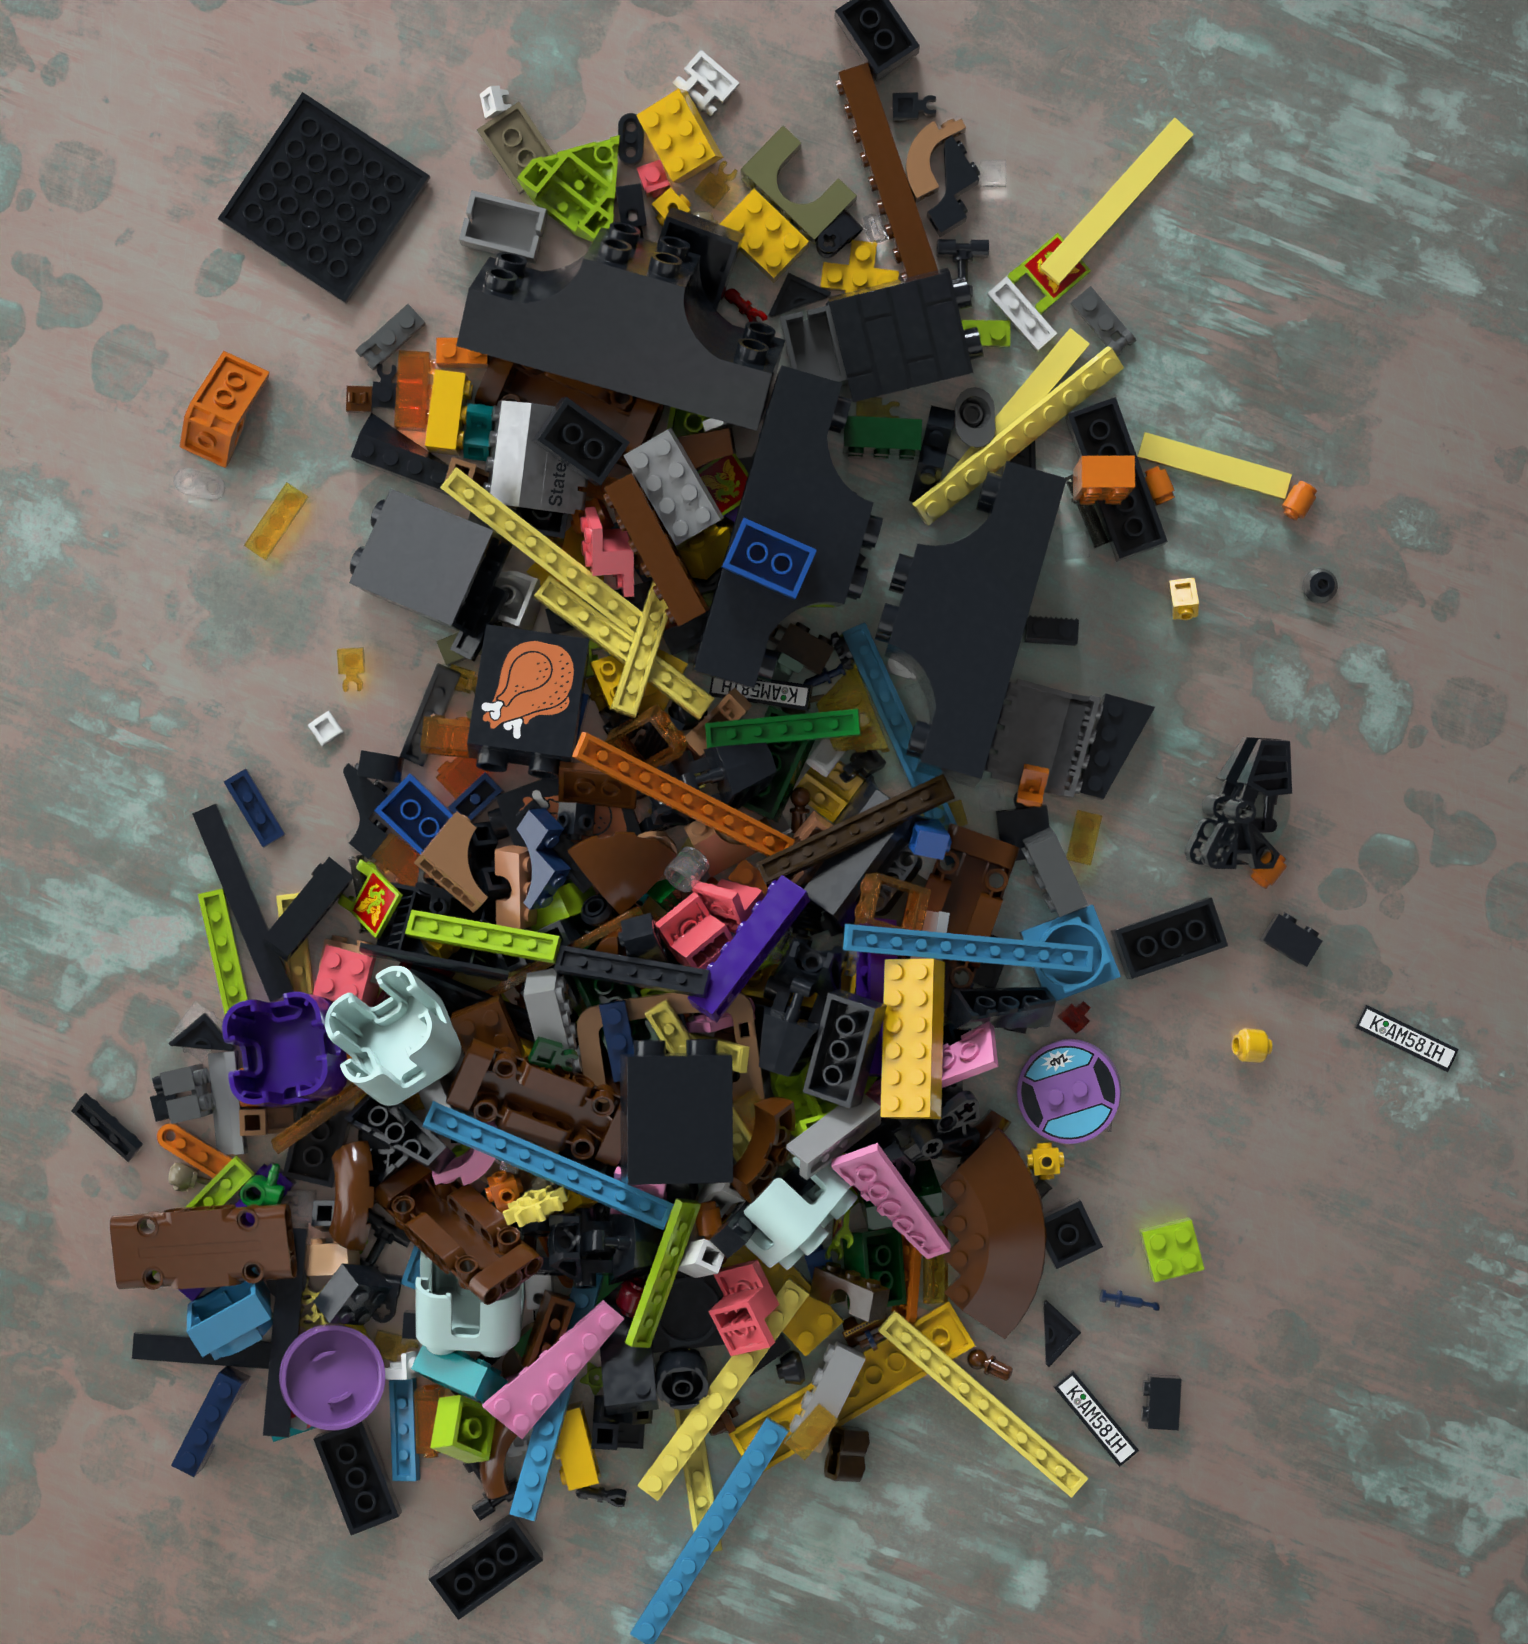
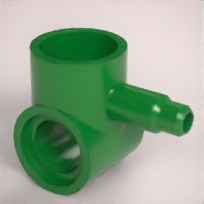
(270, 1191)

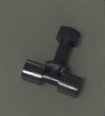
(962, 254)
(385, 1234)
(487, 1506)

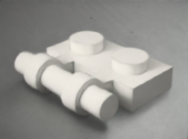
(711, 77)

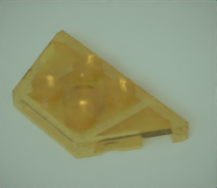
(851, 694)

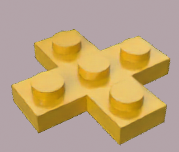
(859, 272)

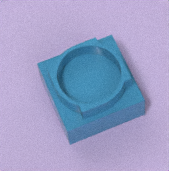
(1074, 928)
(230, 1318)

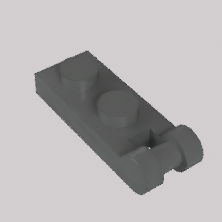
(1102, 320)
(391, 336)

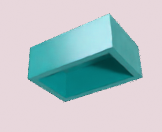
(460, 1373)

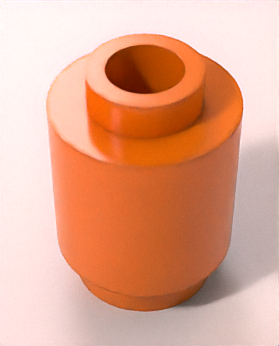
(1159, 485)
(1299, 500)
(1268, 877)
(708, 1219)

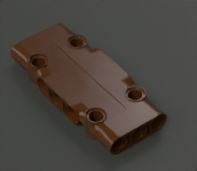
(519, 383)
(967, 892)
(539, 1103)
(458, 1232)
(203, 1246)

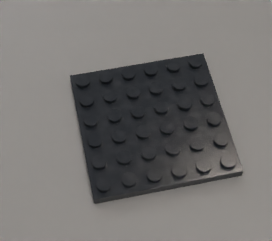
(324, 197)

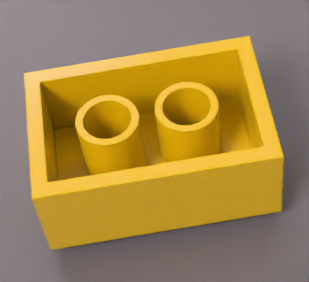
(679, 136)
(768, 237)
(448, 412)
(574, 1449)

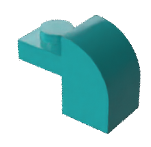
(477, 433)

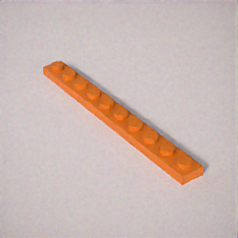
(680, 795)

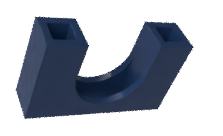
(216, 1406)

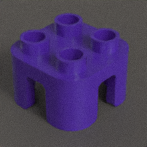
(284, 1051)

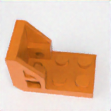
(220, 408)

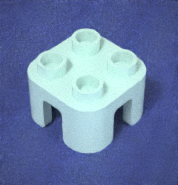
(397, 1043)
(794, 1223)
(458, 1320)

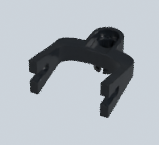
(438, 893)

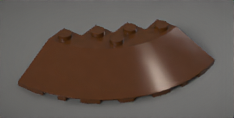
(998, 1235)

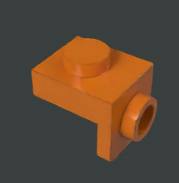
(1032, 785)

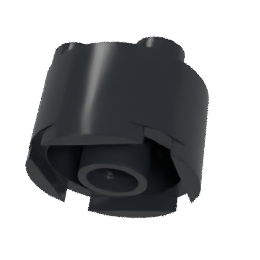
(682, 1378)

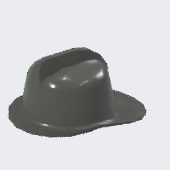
(975, 417)

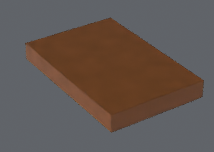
(590, 786)

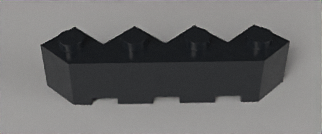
(385, 1164)

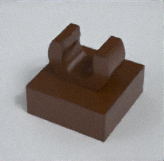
(359, 399)

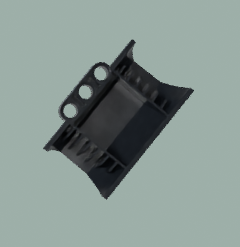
(837, 881)
(398, 947)

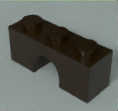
(866, 1296)

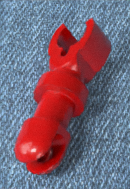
(745, 307)

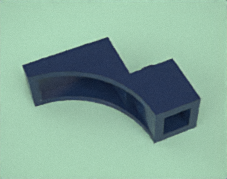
(549, 871)

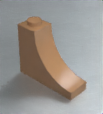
(717, 847)
(447, 861)

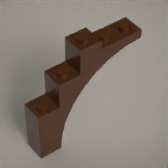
(701, 450)

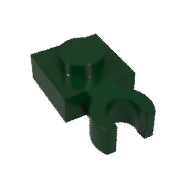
(549, 1053)

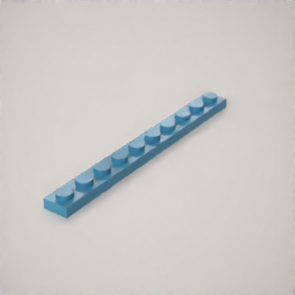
(889, 710)
(967, 948)
(548, 1165)
(548, 1427)
(709, 1531)

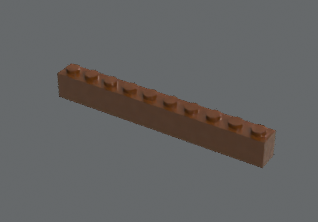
(886, 171)

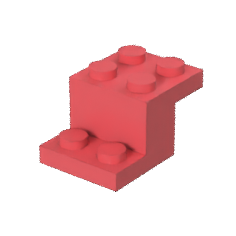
(607, 552)
(729, 901)
(693, 933)
(344, 973)
(744, 1307)

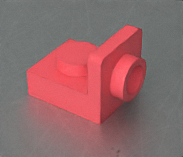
(653, 179)

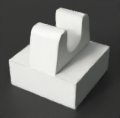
(493, 101)

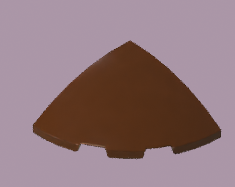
(622, 865)

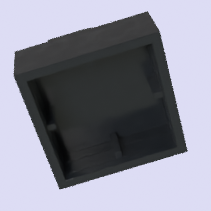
(715, 245)
(687, 1316)

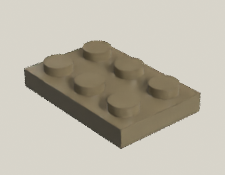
(514, 141)

